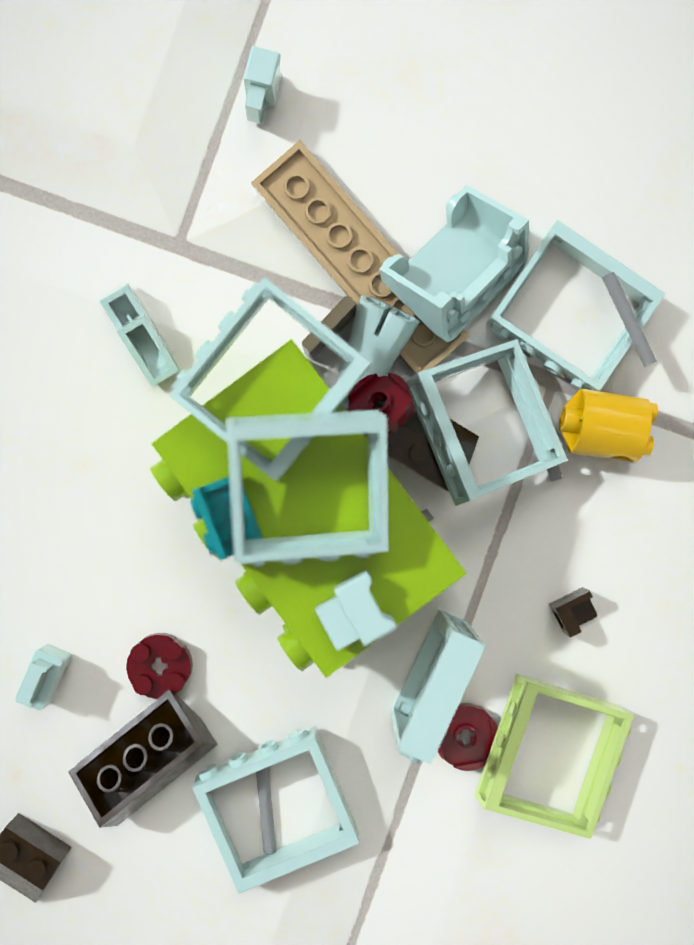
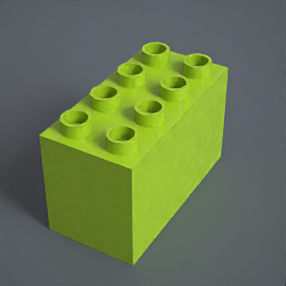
(316, 495)

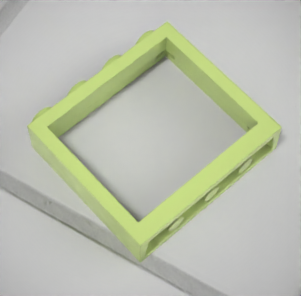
(506, 745)

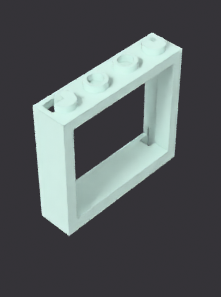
(599, 263)
(231, 328)
(443, 436)
(324, 546)
(435, 686)
(293, 855)

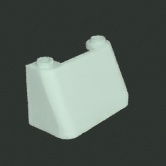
(461, 263)

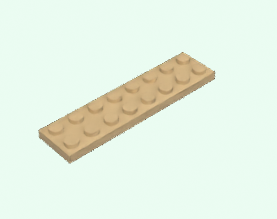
(342, 241)

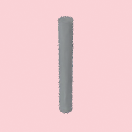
(629, 319)
(266, 811)

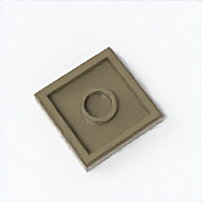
(335, 321)

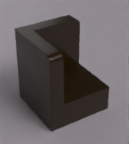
(573, 611)

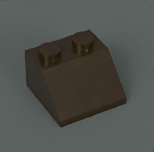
(29, 856)

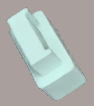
(261, 82)
(354, 613)
(43, 677)

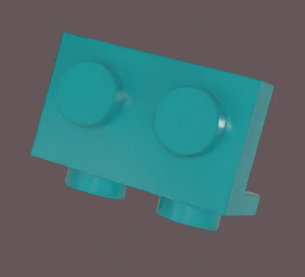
(214, 507)

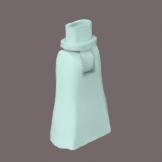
(378, 335)

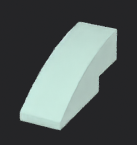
(139, 334)

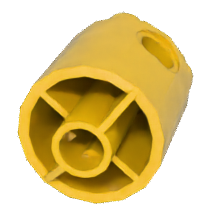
(608, 425)

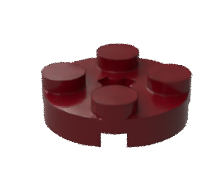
(390, 388)
(171, 651)
(471, 755)

